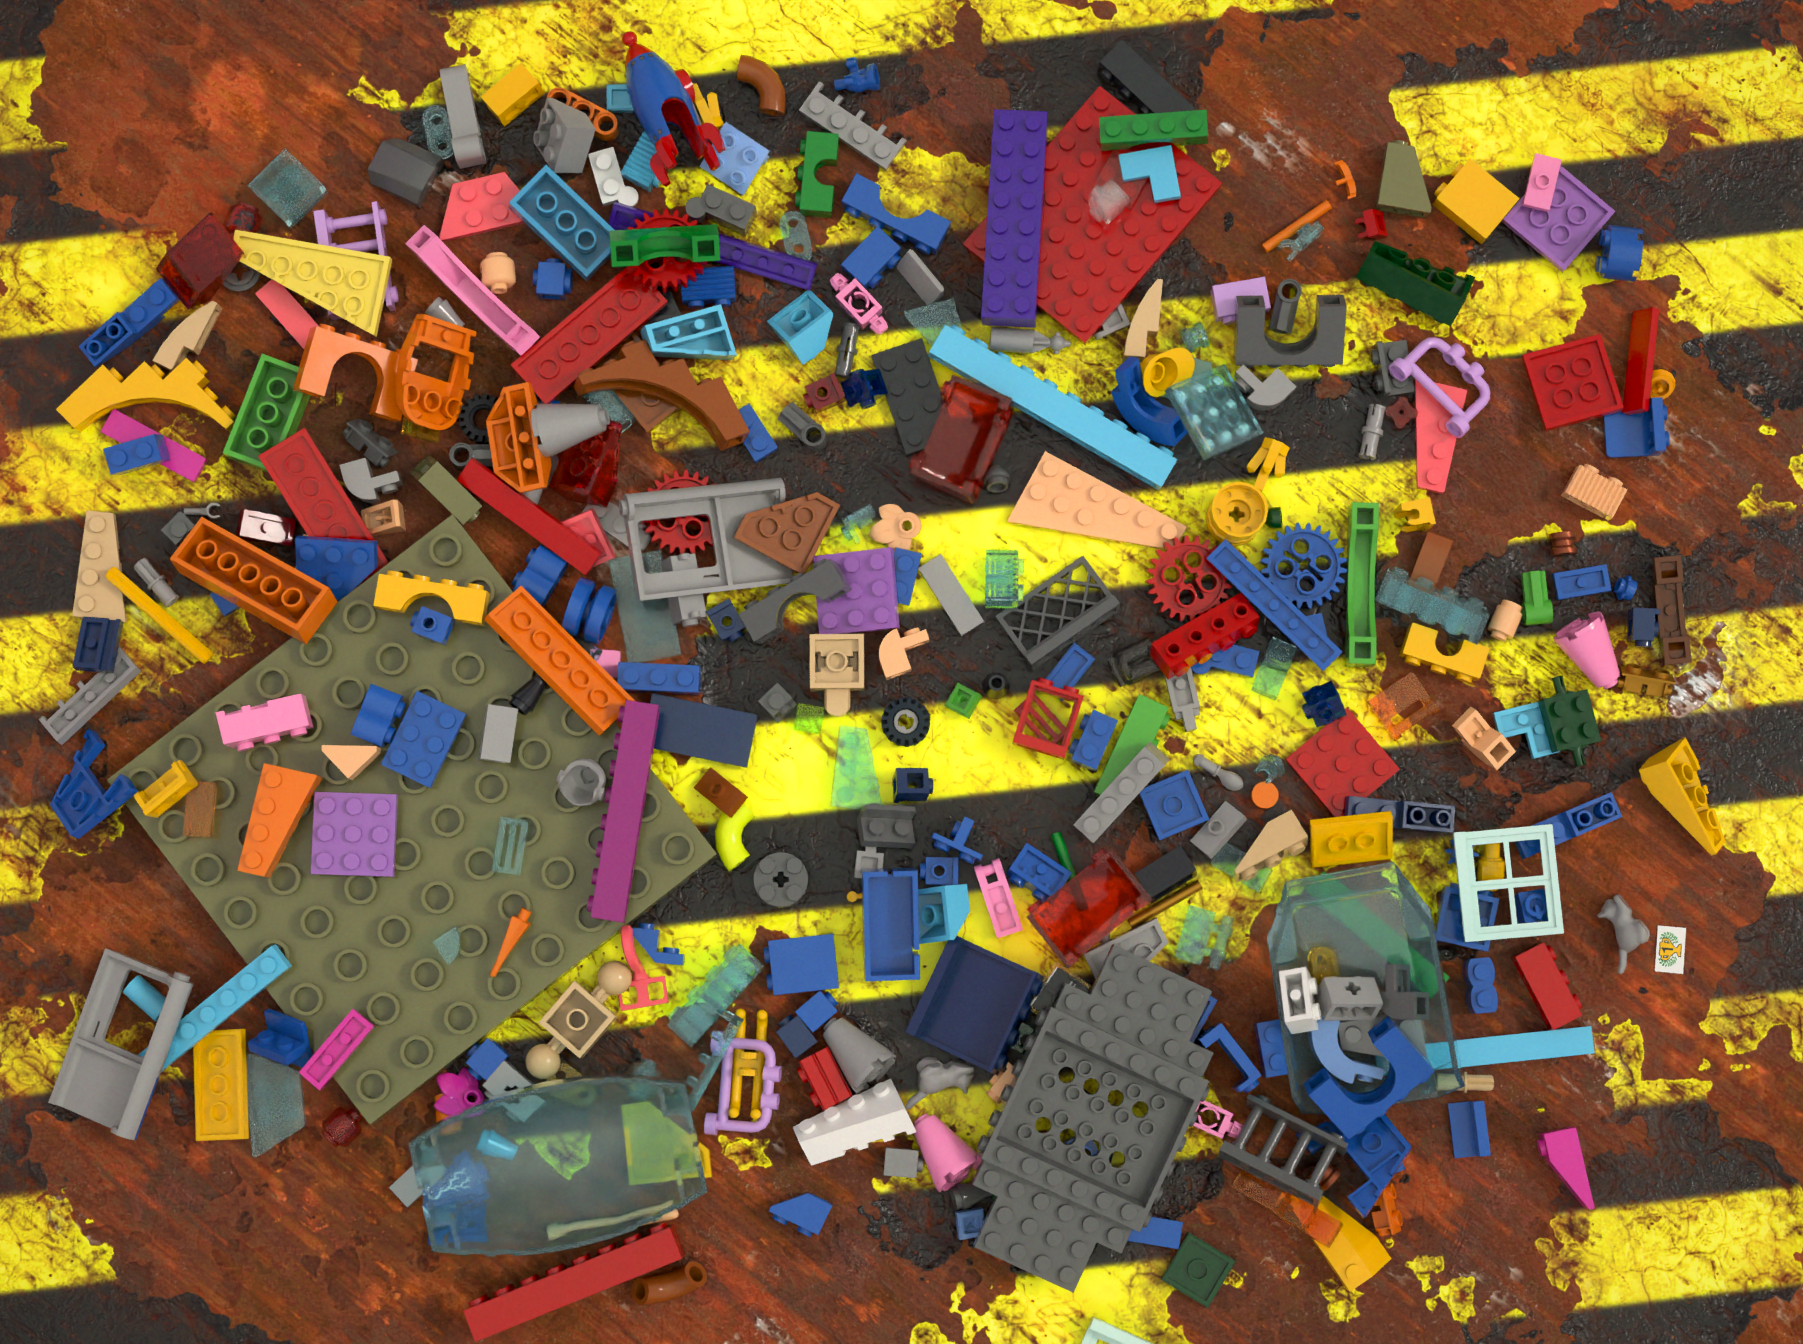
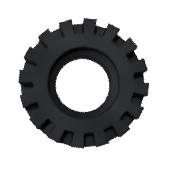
(467, 417)

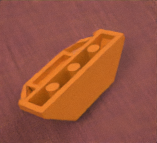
(512, 440)

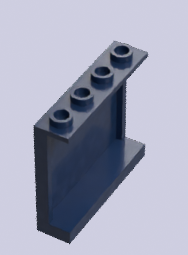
(975, 1004)

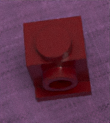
(834, 396)

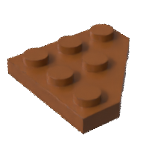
(788, 530)

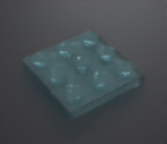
(1214, 412)

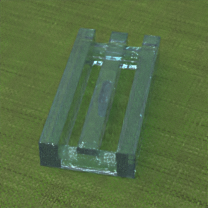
(499, 843)

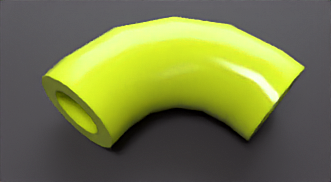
(729, 837)

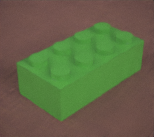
(267, 413)

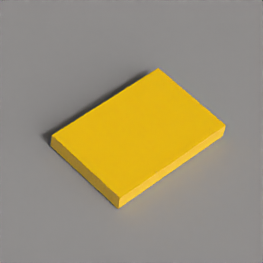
(1351, 839)

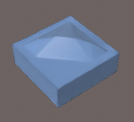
(969, 1222)

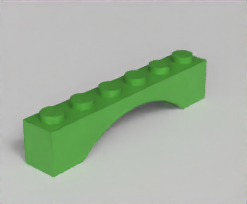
(1360, 584)

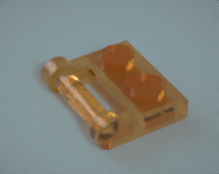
(1398, 698)

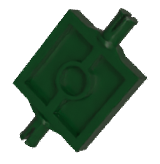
(1569, 721)

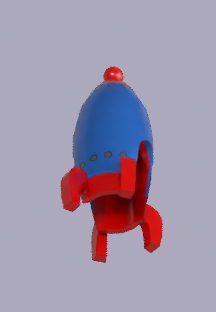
(664, 98)

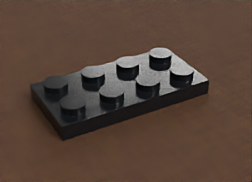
(912, 392)

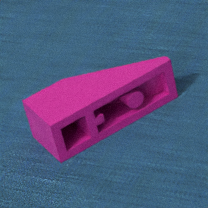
(1565, 1157)

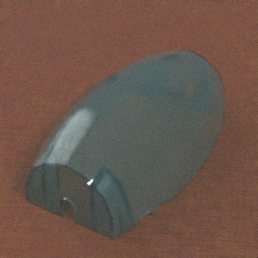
(558, 1165)

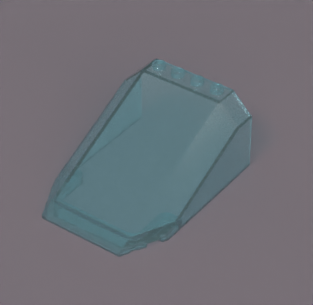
(1368, 921)

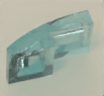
(1273, 668)
(1229, 858)

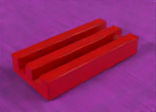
(1056, 738)

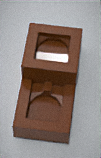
(1431, 557)

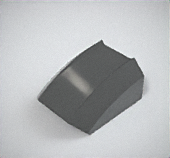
(404, 170)

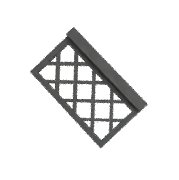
(1074, 629)

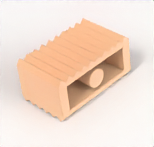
(1594, 491)

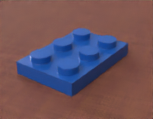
(424, 739)

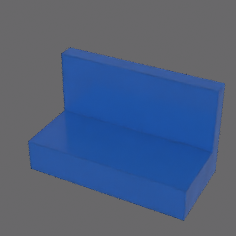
(1469, 1129)

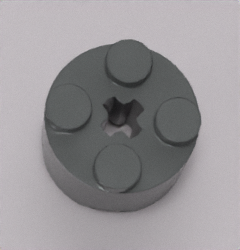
(791, 868)

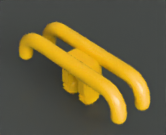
(748, 1065)

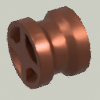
(1563, 543)
(1329, 1176)

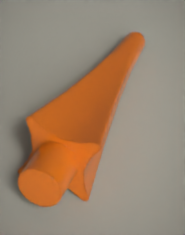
(516, 928)

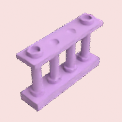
(327, 225)

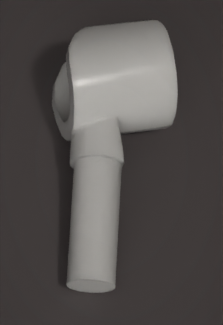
(203, 511)

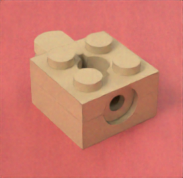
(837, 669)

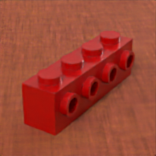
(1205, 636)

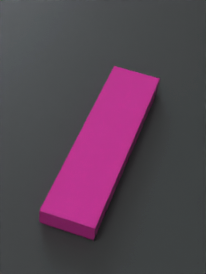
(182, 459)

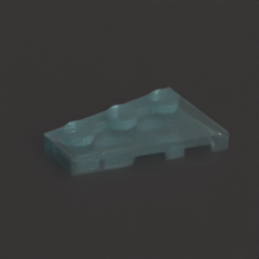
(854, 771)

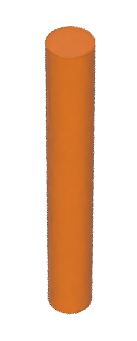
(1292, 229)

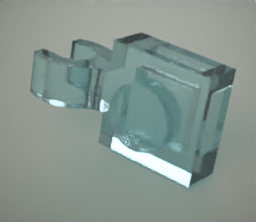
(1306, 235)

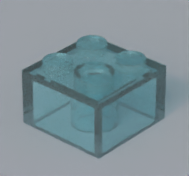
(288, 188)

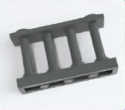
(1282, 1177)

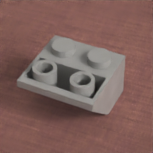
(563, 137)

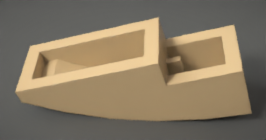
(1144, 323)
(188, 336)

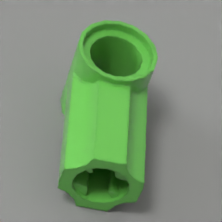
(1536, 605)

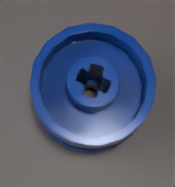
(589, 610)

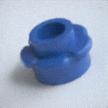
(1625, 588)

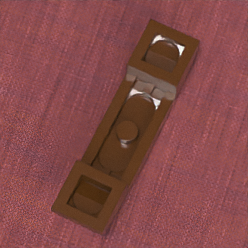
(1669, 598)

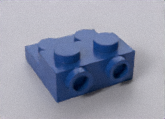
(1449, 921)

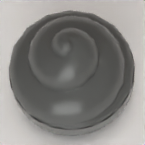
(996, 479)

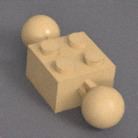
(578, 1019)

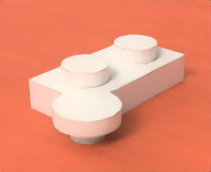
(610, 180)

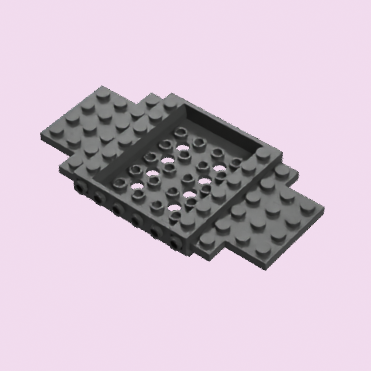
(1053, 1195)

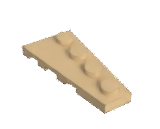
(99, 553)

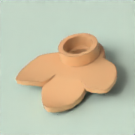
(891, 528)

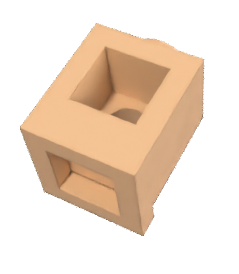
(999, 1082)

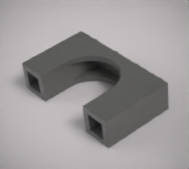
(1320, 347)

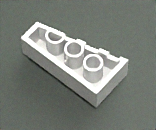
(854, 1124)

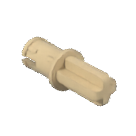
(1477, 1082)

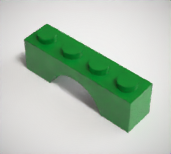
(1173, 127)
(635, 246)

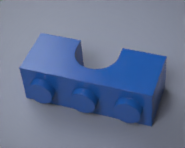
(659, 678)

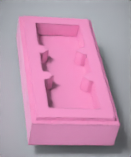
(1541, 182)

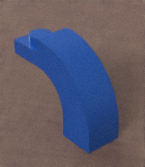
(1142, 410)

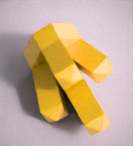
(706, 114)
(1273, 454)

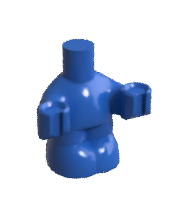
(858, 79)

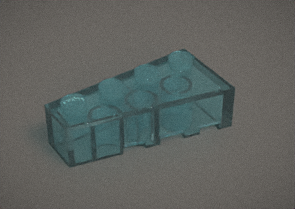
(1432, 604)
(715, 995)

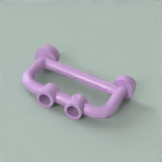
(1472, 373)
(769, 1099)

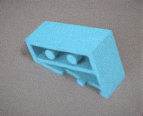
(691, 335)

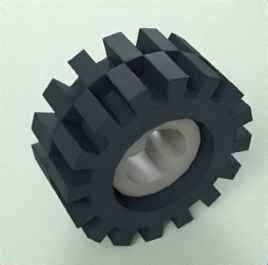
(912, 709)

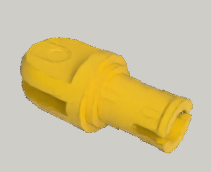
(1491, 865)

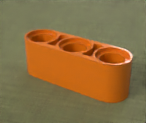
(597, 114)

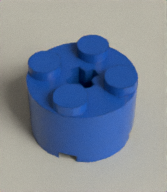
(1620, 253)

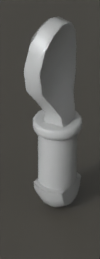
(1228, 778)

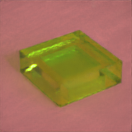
(809, 718)

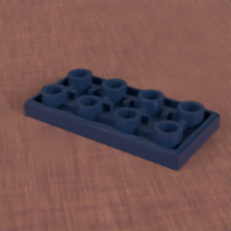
(704, 731)

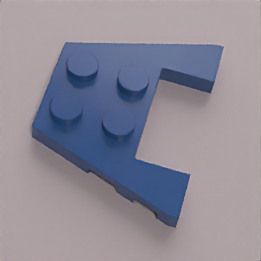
(81, 798)
(1376, 1153)

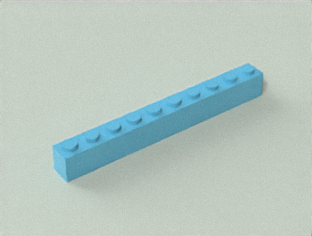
(1052, 407)

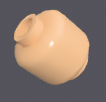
(498, 272)

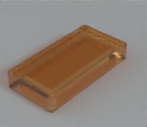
(200, 810)

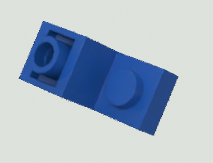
(650, 939)

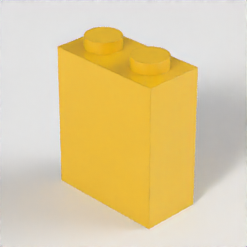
(1474, 200)

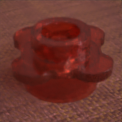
(1409, 412)

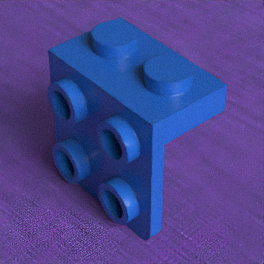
(1637, 433)

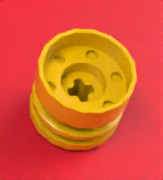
(1247, 504)

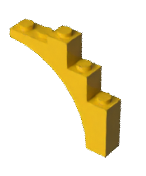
(146, 384)

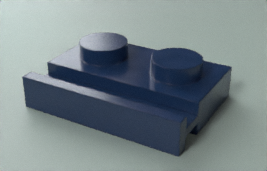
(97, 644)

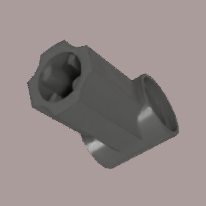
(1284, 309)
(802, 425)
(480, 452)

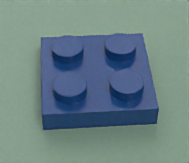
(1173, 805)

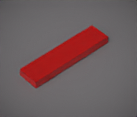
(1640, 361)

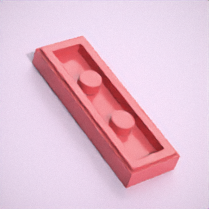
(287, 310)

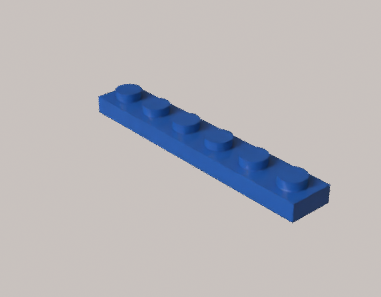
(1274, 605)

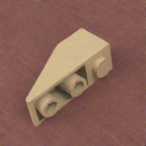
(1277, 840)

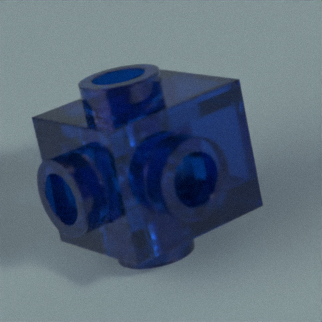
(858, 388)
(1323, 704)

